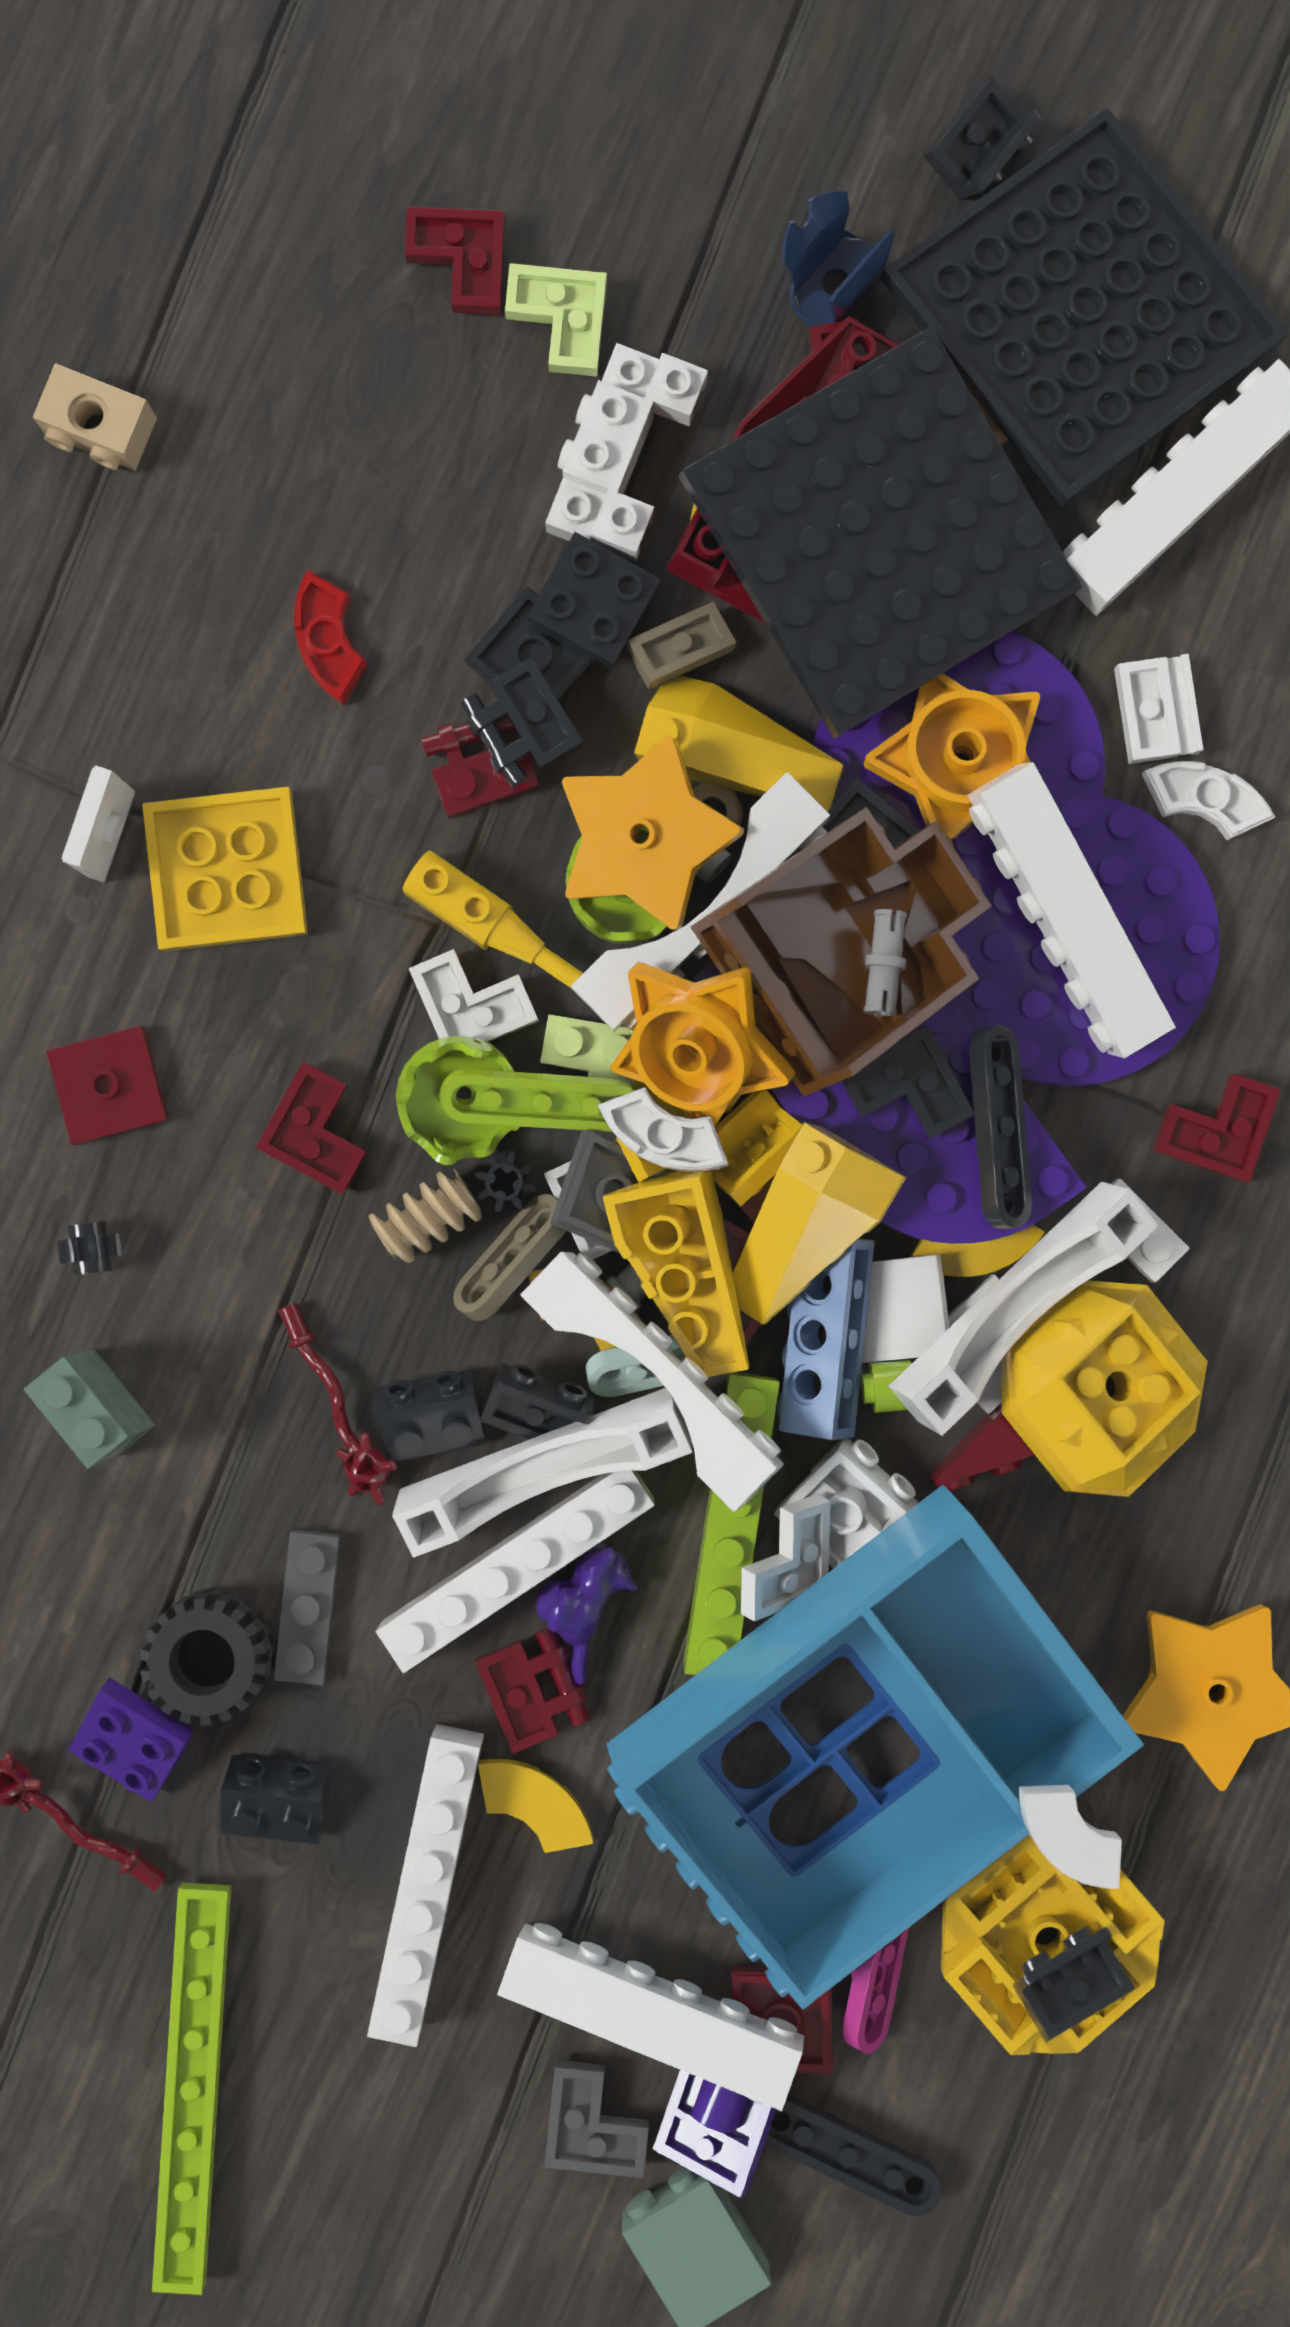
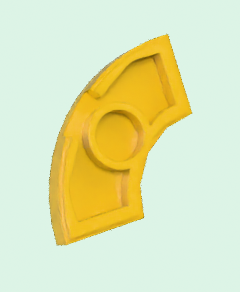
(981, 1257)
(537, 1800)

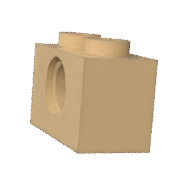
(74, 398)

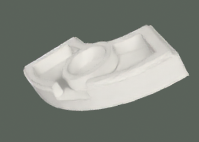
(1208, 793)
(661, 1137)
(1067, 1840)

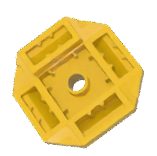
(1059, 1394)
(993, 1931)

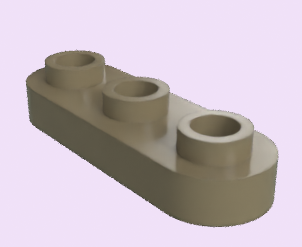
(508, 1260)

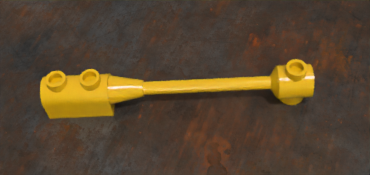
(483, 917)

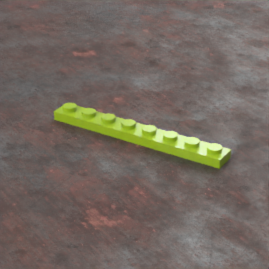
(191, 2088)

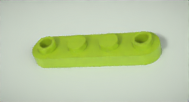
(530, 1099)

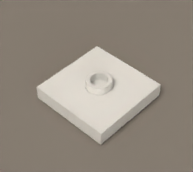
(98, 824)

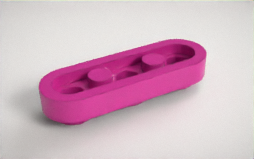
(873, 1997)

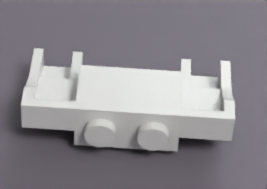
(609, 443)

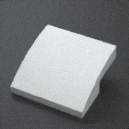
(905, 1308)

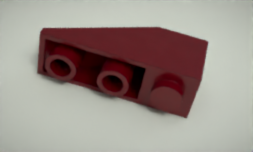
(986, 1447)

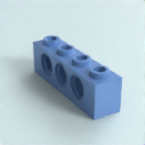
(839, 1360)

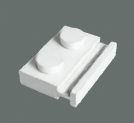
(1158, 708)

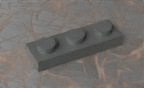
(307, 1607)

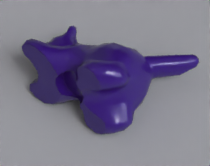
(576, 1605)

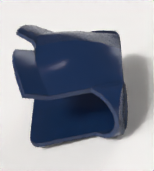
(825, 248)

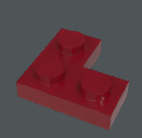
(468, 241)
(299, 1133)
(1223, 1143)

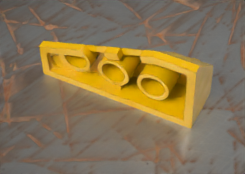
(734, 743)
(812, 1213)
(680, 1252)

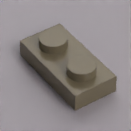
(680, 645)

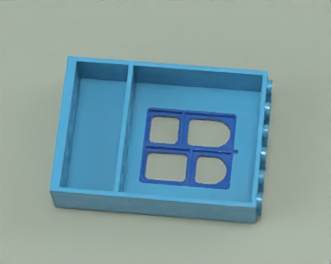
(966, 1674)

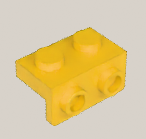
(754, 1144)

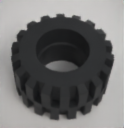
(179, 1684)

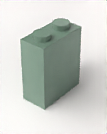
(89, 1407)
(695, 2248)

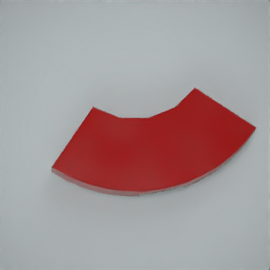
(323, 639)

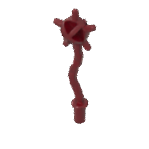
(363, 1463)
(21, 1789)

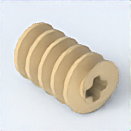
(426, 1217)

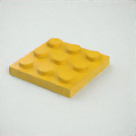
(225, 869)

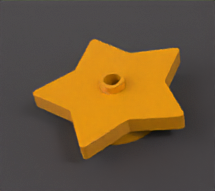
(950, 722)
(680, 840)
(698, 1041)
(1184, 1668)

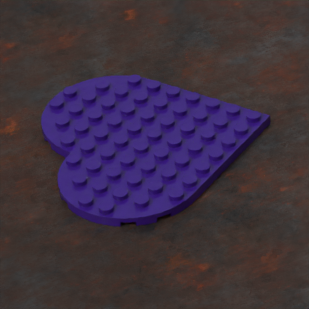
(1134, 857)

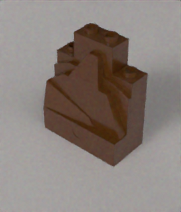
(809, 938)

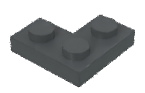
(581, 2136)

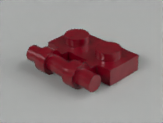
(471, 781)
(517, 1693)

